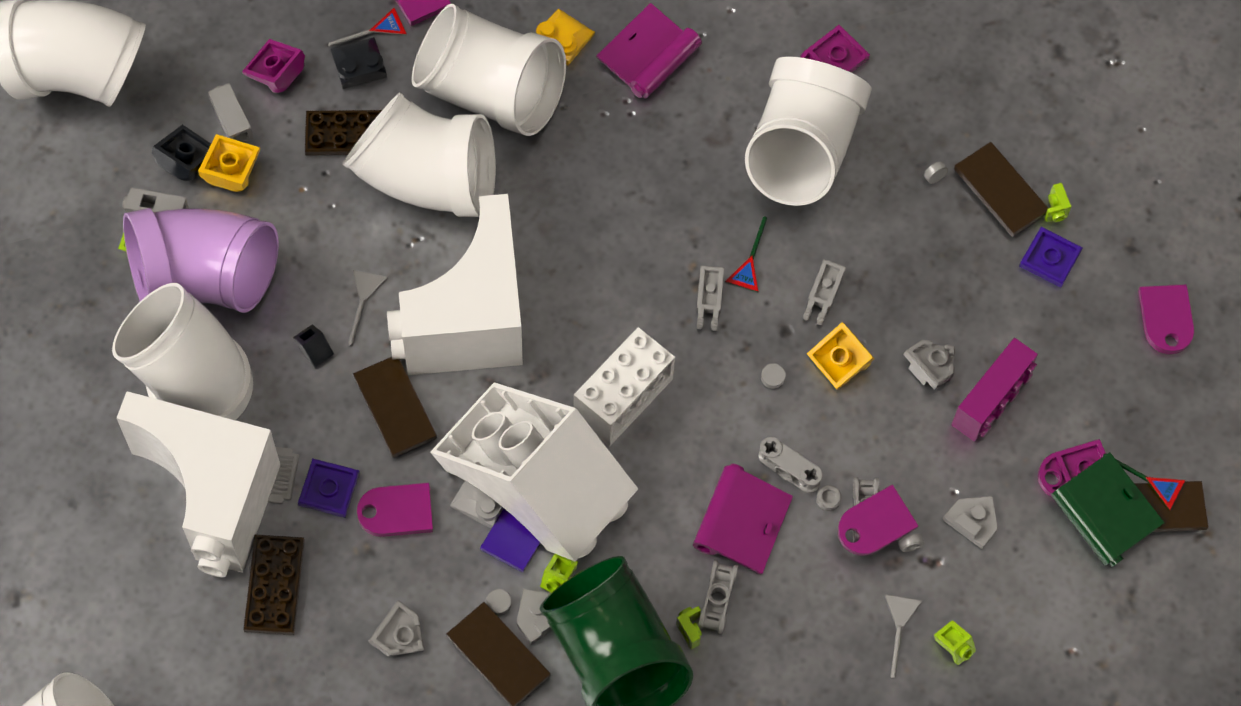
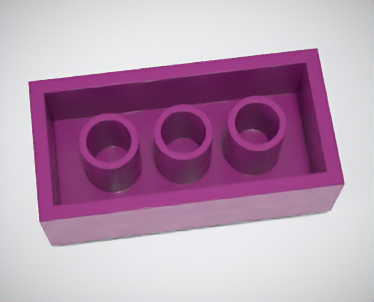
(995, 390)

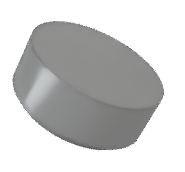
(935, 172)
(773, 376)
(828, 498)
(911, 542)
(499, 601)

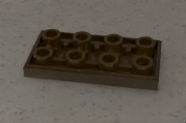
(335, 130)
(1001, 189)
(394, 406)
(1187, 510)
(274, 584)
(498, 655)

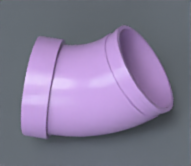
(207, 251)

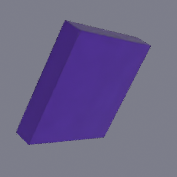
(1050, 257)
(328, 488)
(510, 542)

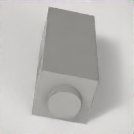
(230, 113)
(143, 199)

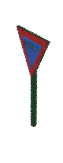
(745, 274)
(1165, 488)

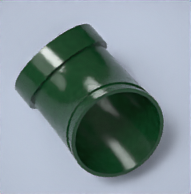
(616, 638)

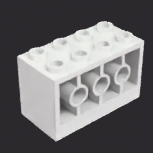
(624, 385)

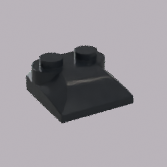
(358, 63)
(181, 153)

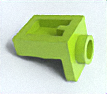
(1060, 204)
(557, 572)
(689, 630)
(956, 642)

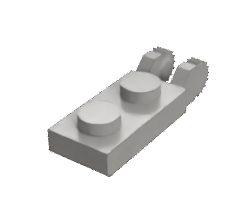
(824, 289)
(709, 294)

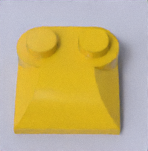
(568, 31)
(228, 163)
(840, 355)

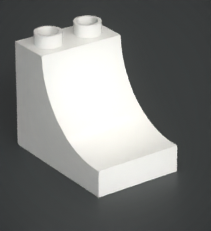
(469, 312)
(221, 465)
(539, 466)

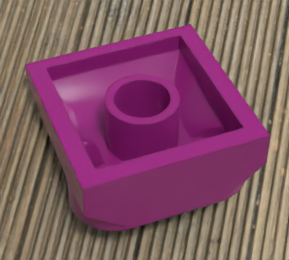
(276, 65)

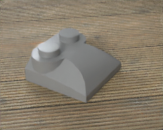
(476, 505)

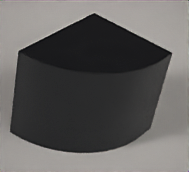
(313, 345)

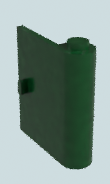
(1102, 511)

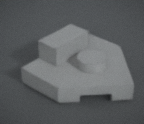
(931, 362)
(973, 519)
(530, 618)
(398, 632)

